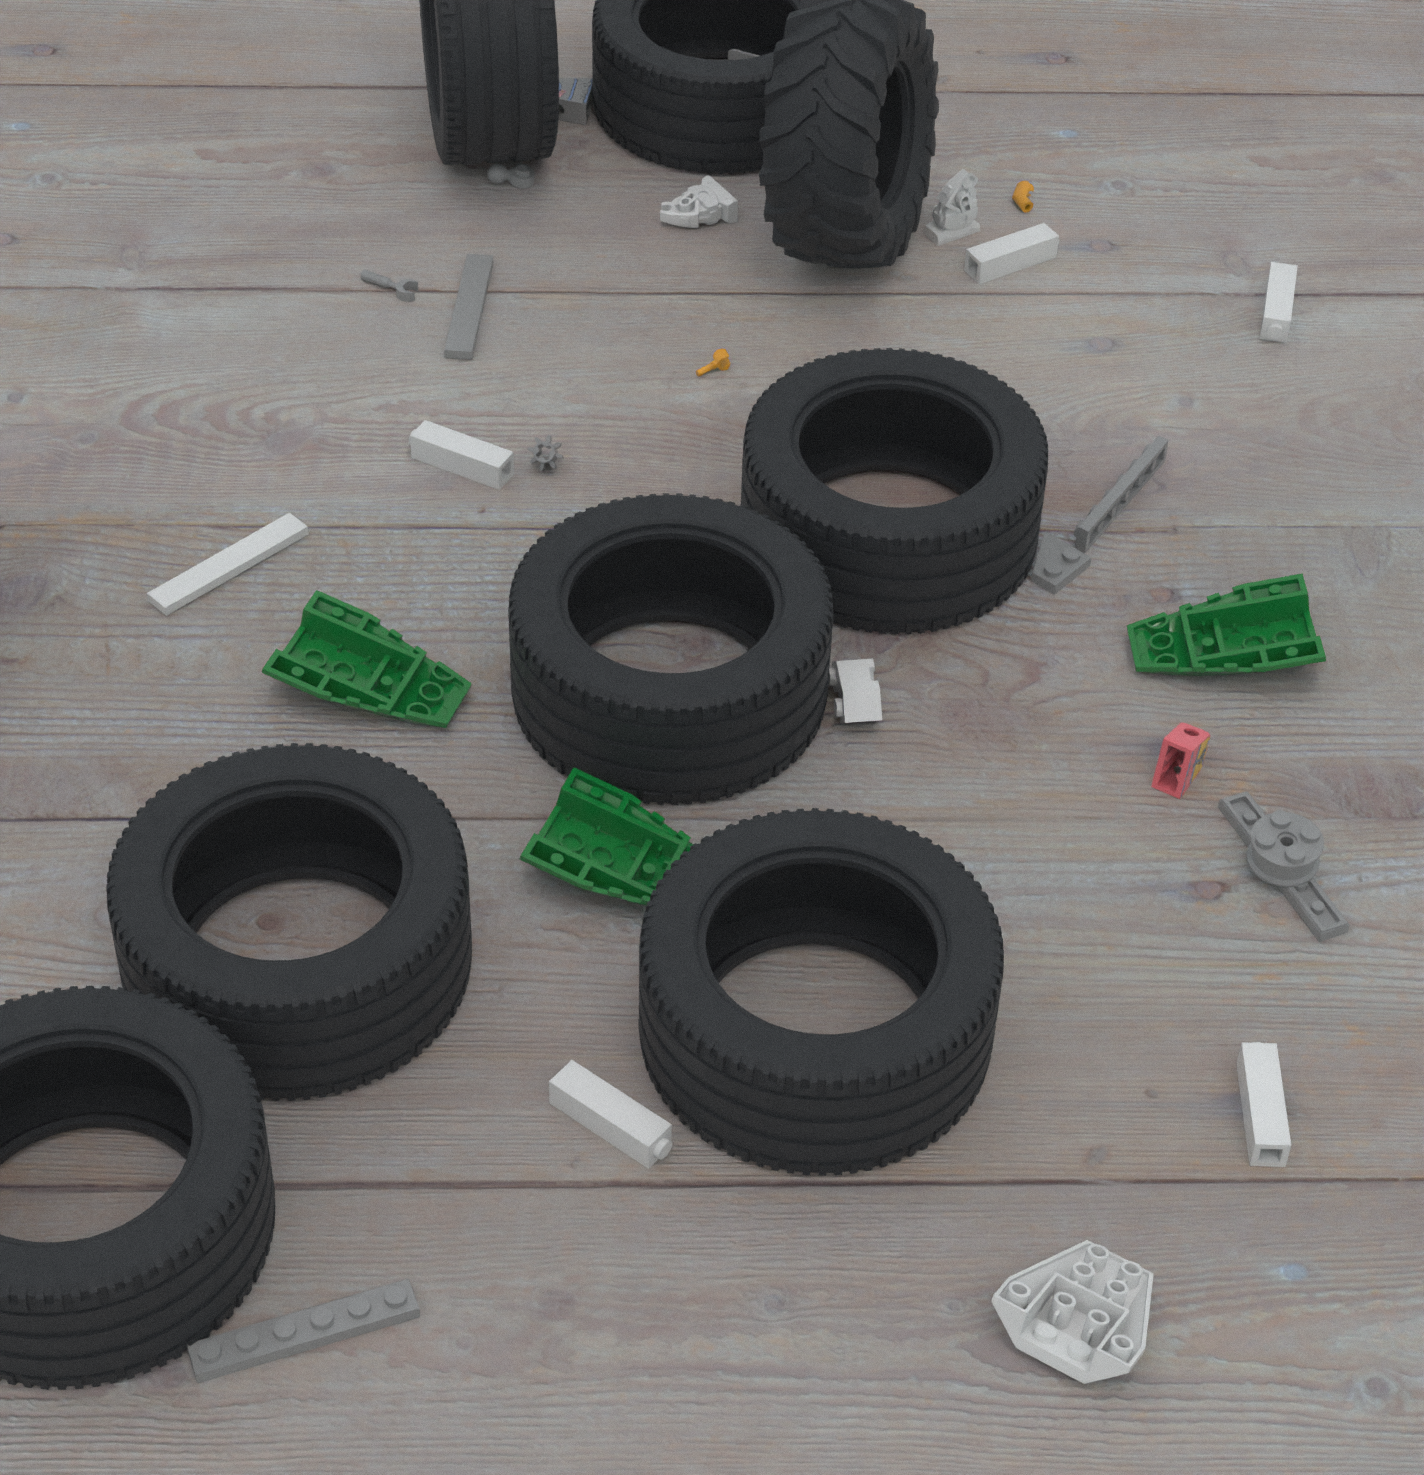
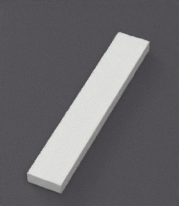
(227, 564)

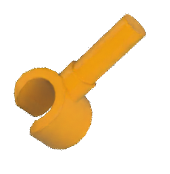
(720, 361)

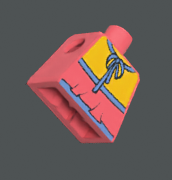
(1183, 748)

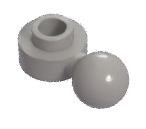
(519, 175)

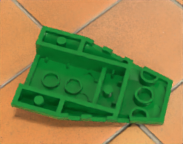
(1242, 632)
(362, 665)
(605, 841)

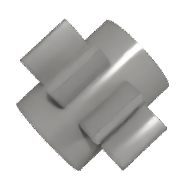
(537, 451)

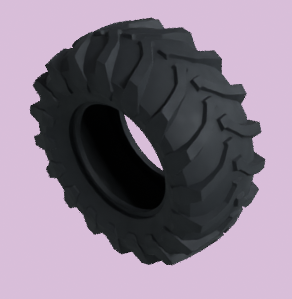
(849, 131)

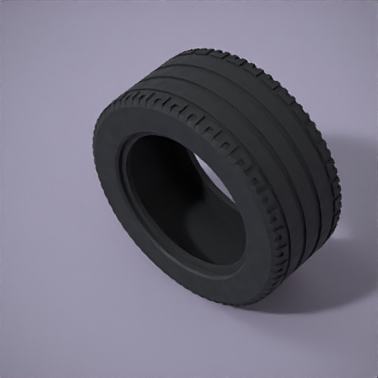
(491, 78)
(666, 95)
(913, 416)
(670, 732)
(291, 816)
(803, 1095)
(183, 1265)

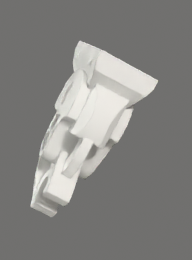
(701, 204)
(955, 211)

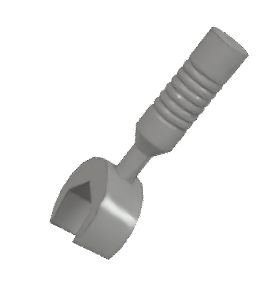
(401, 287)

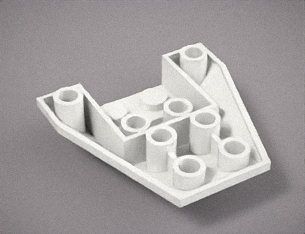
(1079, 1312)

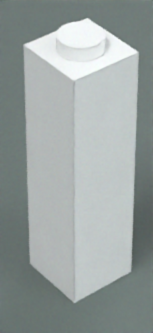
(1011, 253)
(1278, 302)
(462, 454)
(1263, 1104)
(610, 1114)

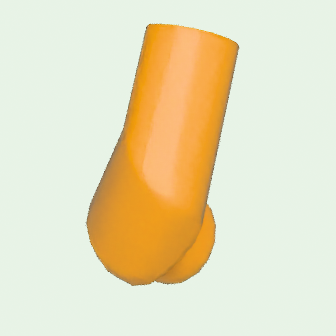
(1021, 195)

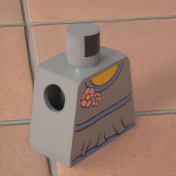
(575, 99)

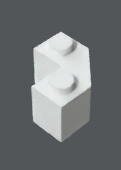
(857, 691)

